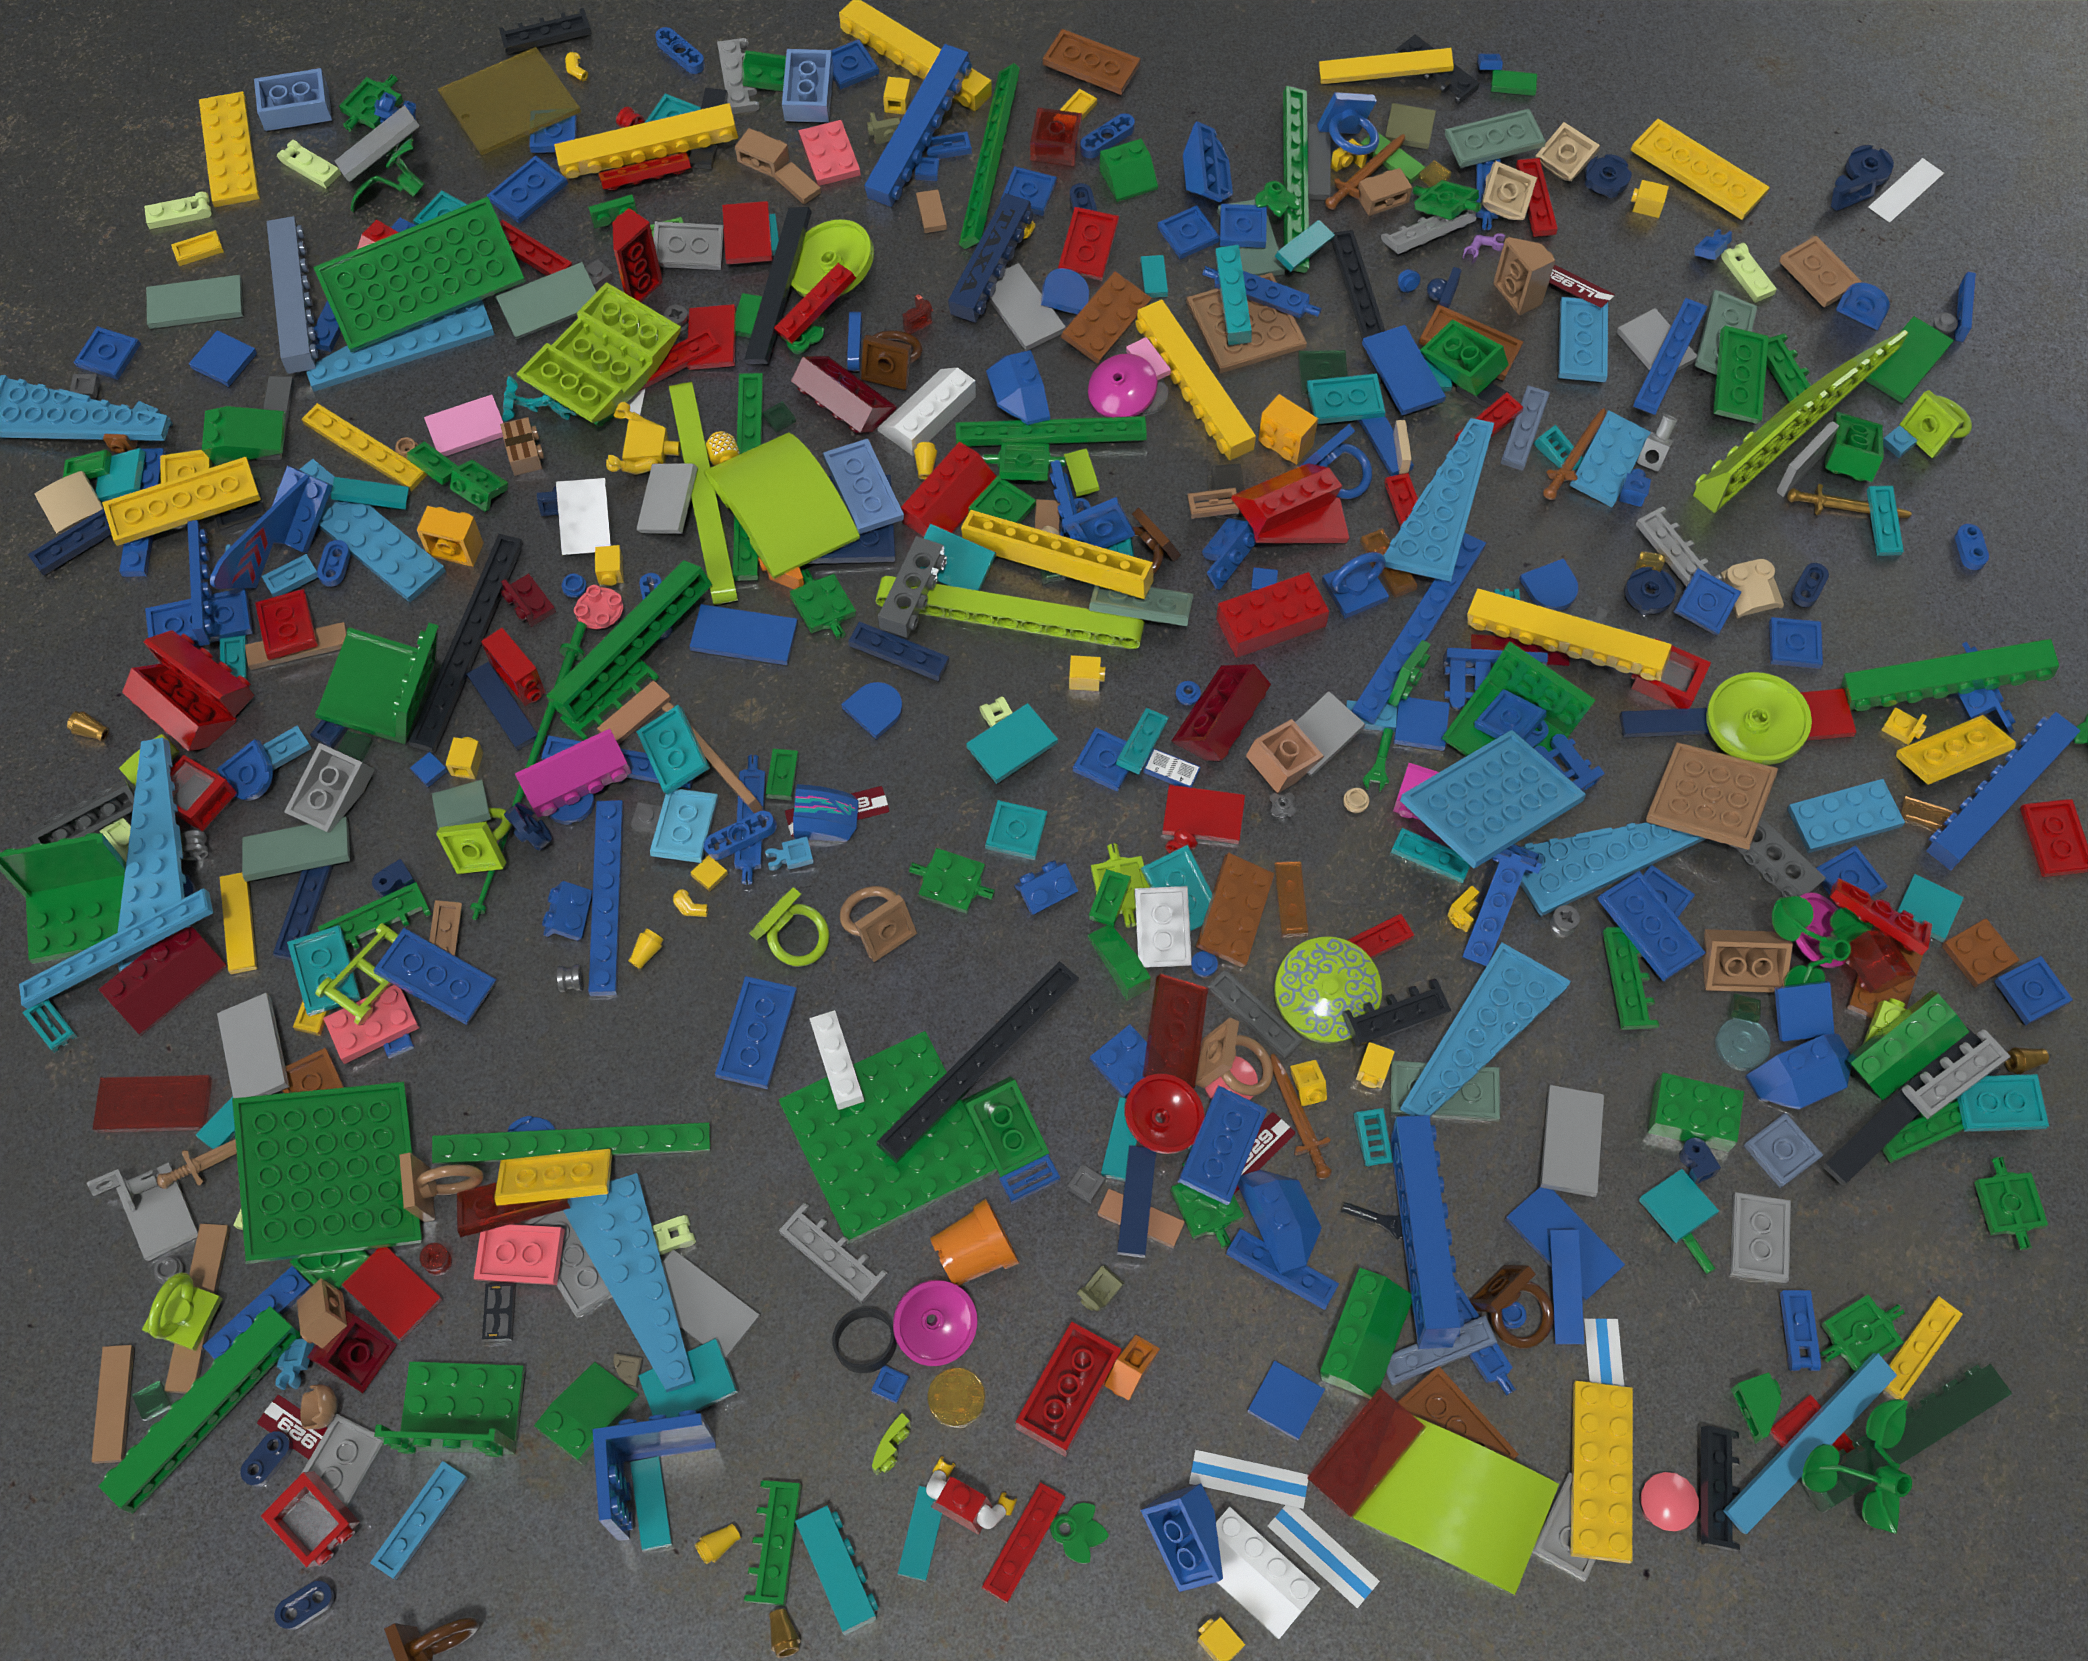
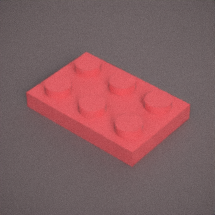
(829, 153)
(387, 1022)
(520, 1254)

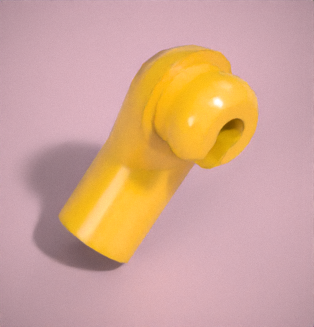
(573, 68)
(686, 905)

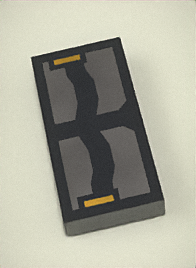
(498, 1312)

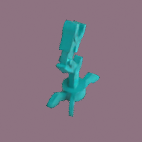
(512, 400)

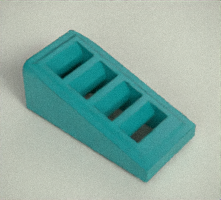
(1548, 449)
(1361, 1128)

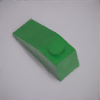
(1120, 961)

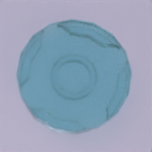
(1742, 1044)

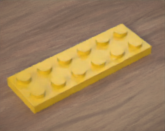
(229, 149)
(1700, 169)
(181, 501)
(1602, 1472)

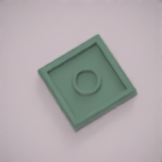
(461, 805)

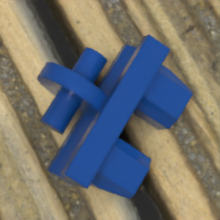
(386, 108)

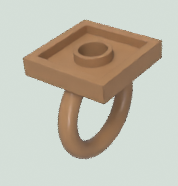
(882, 928)
(1219, 1054)
(420, 1184)

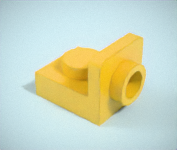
(1343, 158)
(1904, 726)
(1461, 909)
(1309, 1082)

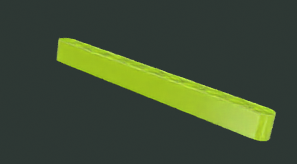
(703, 494)
(1026, 615)

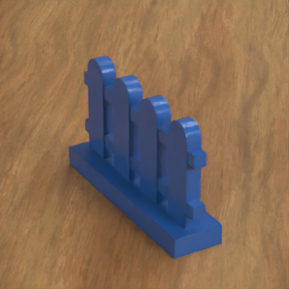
(1481, 660)
(1577, 766)

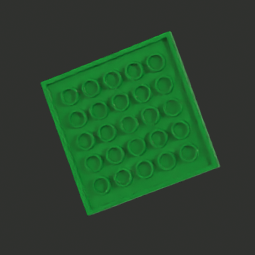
(840, 1145)
(323, 1171)

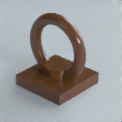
(888, 360)
(1154, 539)
(1502, 1292)
(411, 1646)

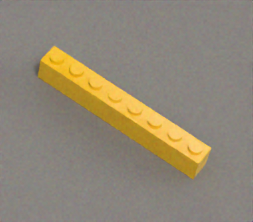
(907, 49)
(646, 141)
(1196, 380)
(1060, 554)
(1569, 635)

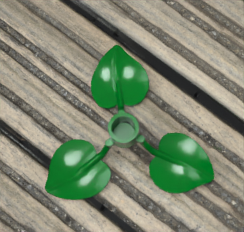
(407, 179)
(1795, 913)
(1880, 1506)

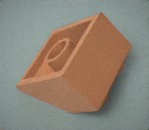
(1284, 755)

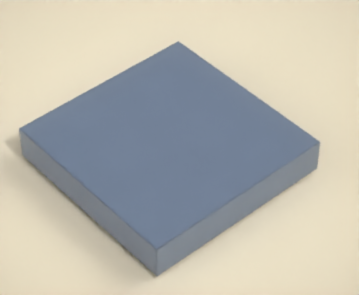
(1783, 1150)

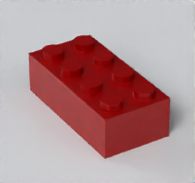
(1272, 614)
(1068, 1389)

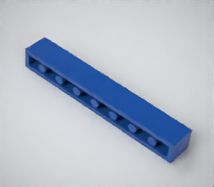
(918, 125)
(2002, 791)

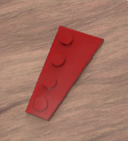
(1900, 926)

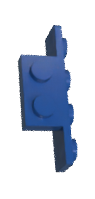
(1228, 550)
(1984, 701)

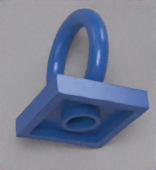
(1348, 115)
(1335, 448)
(1357, 585)

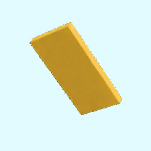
(1955, 749)
(553, 1177)

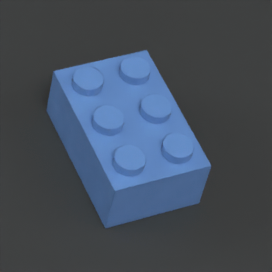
(807, 85)
(292, 99)

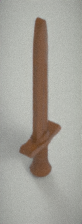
(1350, 186)
(1565, 471)
(1301, 1121)

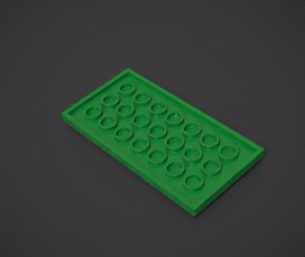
(419, 274)

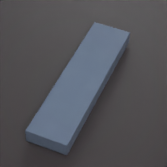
(1525, 428)
(1414, 1362)

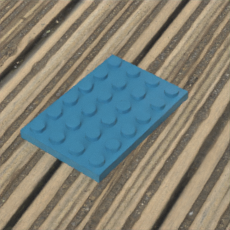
(1492, 798)

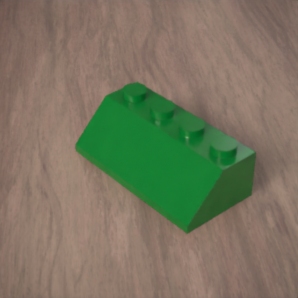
(1908, 1044)
(1366, 1334)

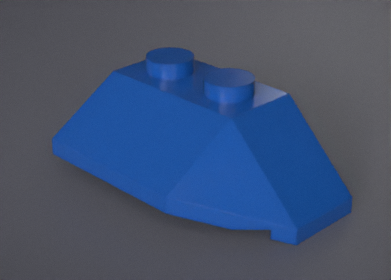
(1207, 164)
(1019, 387)
(1803, 1073)
(1282, 1217)

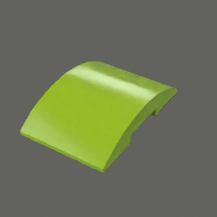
(602, 354)
(784, 503)
(1463, 1506)

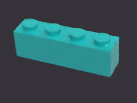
(1233, 295)
(836, 1570)

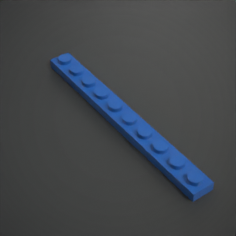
(1417, 629)

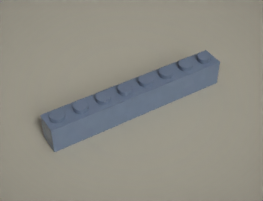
(291, 295)

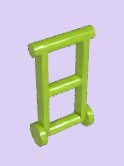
(329, 986)

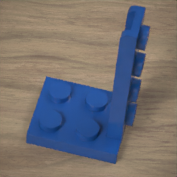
(1098, 525)
(1498, 901)

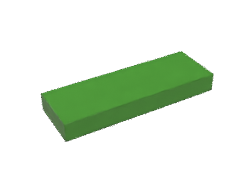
(1399, 159)

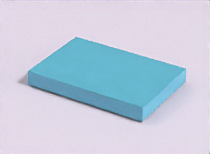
(684, 825)

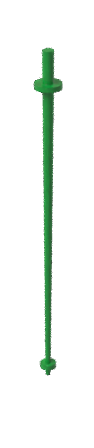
(571, 652)

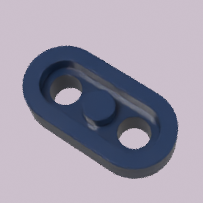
(1086, 197)
(1808, 586)
(267, 1460)
(305, 1605)

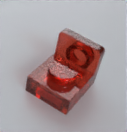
(917, 317)

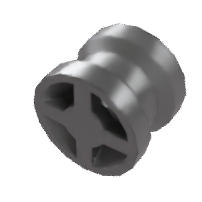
(678, 311)
(193, 845)
(1567, 926)
(569, 978)

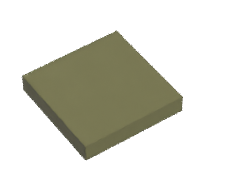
(1412, 122)

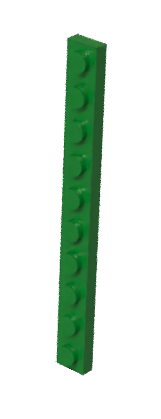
(989, 156)
(1296, 163)
(748, 437)
(522, 1144)

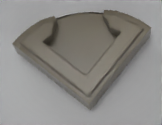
(628, 1368)

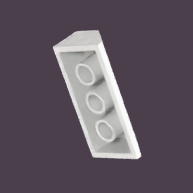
(929, 409)
(1261, 1575)

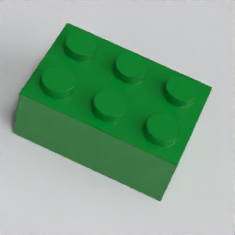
(1696, 1109)

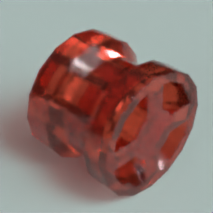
(439, 1264)

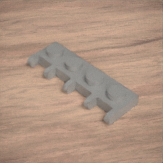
(731, 65)
(1426, 230)
(1669, 543)
(1957, 1076)
(831, 1255)

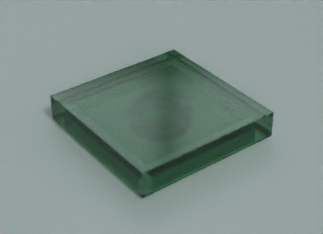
(1321, 365)

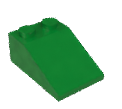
(1466, 356)
(241, 433)
(1855, 448)
(1006, 1126)
(587, 1404)

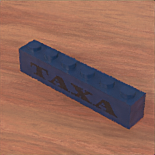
(990, 258)

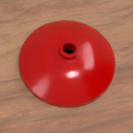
(1171, 1101)

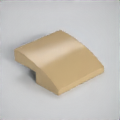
(69, 501)

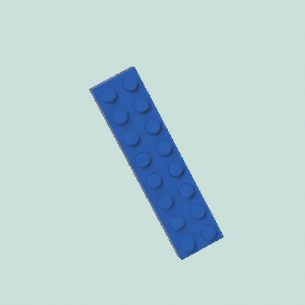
(1425, 1233)

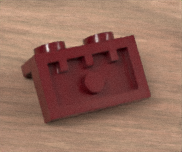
(528, 599)

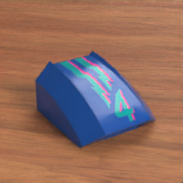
(824, 813)

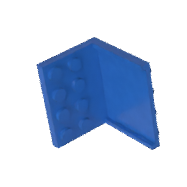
(635, 1442)

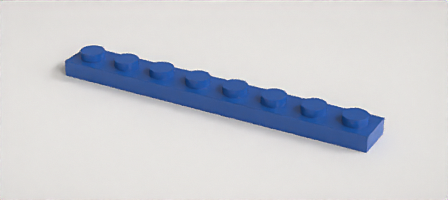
(606, 898)

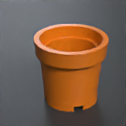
(974, 1245)

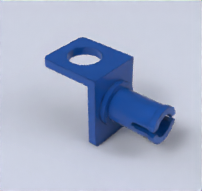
(1635, 488)

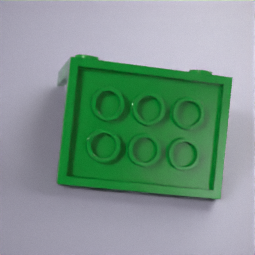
(1529, 680)
(379, 683)
(69, 893)
(459, 1409)

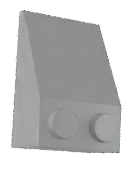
(328, 788)

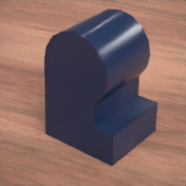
(392, 878)
(1699, 1159)

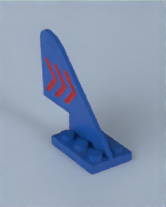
(289, 522)

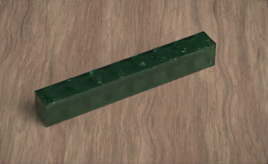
(1922, 1428)

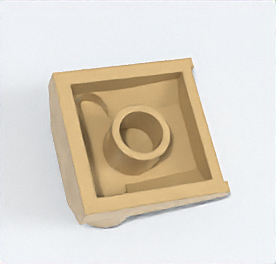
(1567, 152)
(1508, 191)
(1756, 585)

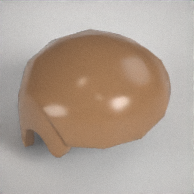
(318, 1407)

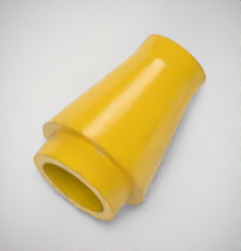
(925, 458)
(646, 947)
(715, 1544)

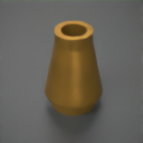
(84, 725)
(2026, 1059)
(783, 1635)

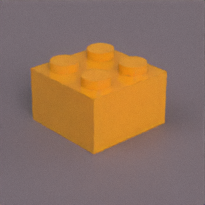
(1287, 429)
(450, 535)

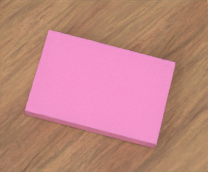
(465, 426)

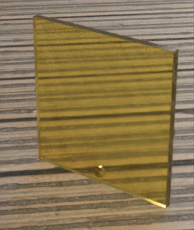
(509, 100)

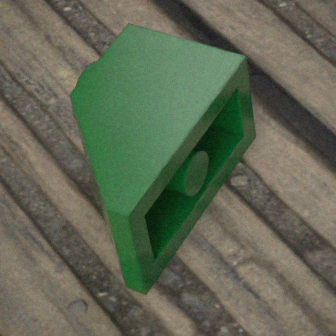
(1758, 1403)

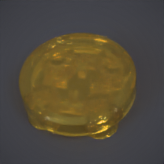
(956, 1397)

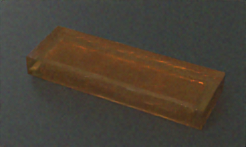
(1398, 581)
(1291, 899)

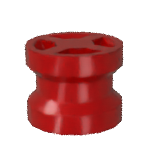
(627, 118)
(1181, 839)

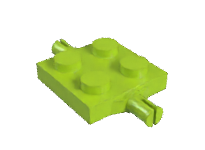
(1125, 866)

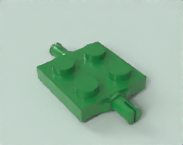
(361, 102)
(1446, 199)
(1023, 461)
(822, 604)
(952, 880)
(2011, 1203)
(1206, 1215)
(1861, 1332)

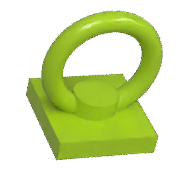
(1935, 422)
(473, 845)
(779, 916)
(181, 1312)

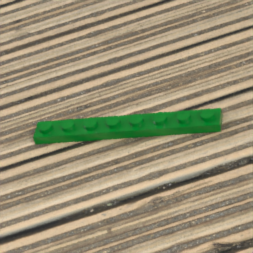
(1052, 431)

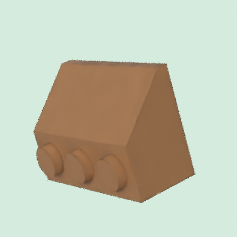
(1523, 273)
(1745, 960)

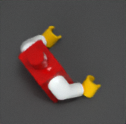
(963, 1502)

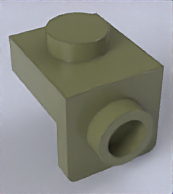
(882, 130)
(1100, 1289)

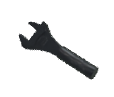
(1390, 1223)

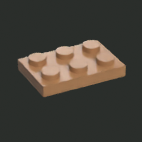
(1819, 271)

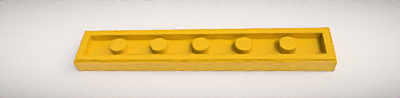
(1386, 66)
(363, 447)

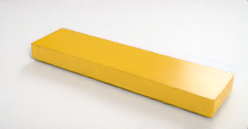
(238, 923)
(1921, 1346)

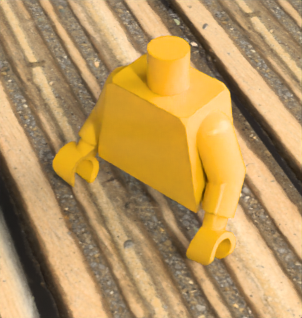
(644, 444)

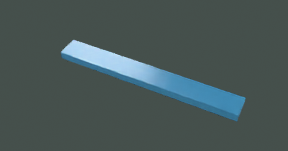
(115, 948)
(1821, 1429)

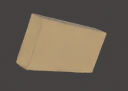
(1402, 446)

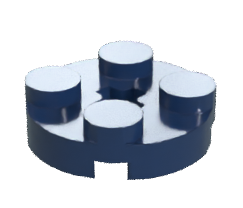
(1864, 154)
(1606, 185)
(1645, 602)
(527, 827)

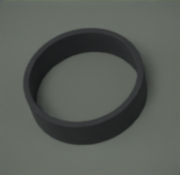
(845, 1321)

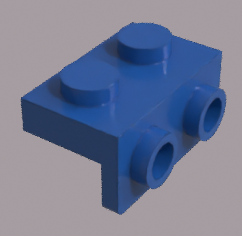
(1046, 886)
(567, 910)

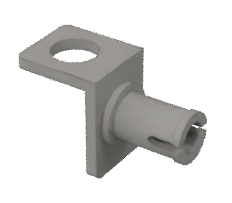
(1658, 441)
(130, 1187)

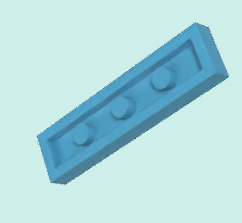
(419, 1520)

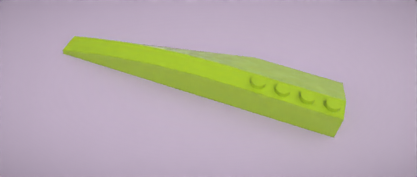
(1788, 426)

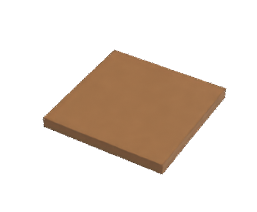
(1272, 331)
(1712, 795)

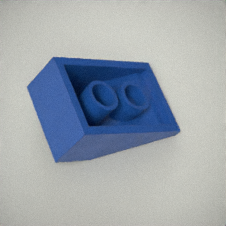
(1186, 1536)

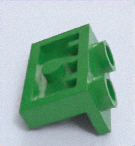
(763, 70)
(477, 484)

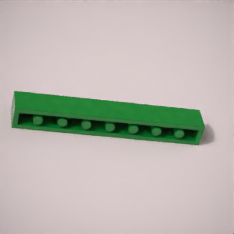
(629, 640)
(1950, 675)
(199, 1410)

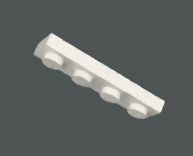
(836, 1060)

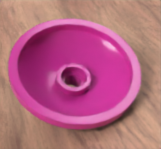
(1130, 394)
(1822, 912)
(950, 1331)

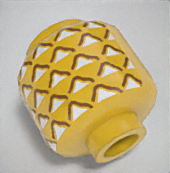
(721, 447)

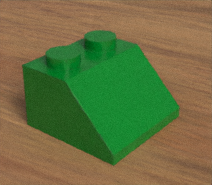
(1128, 170)

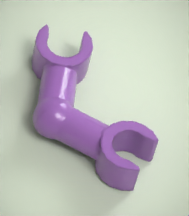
(1484, 240)

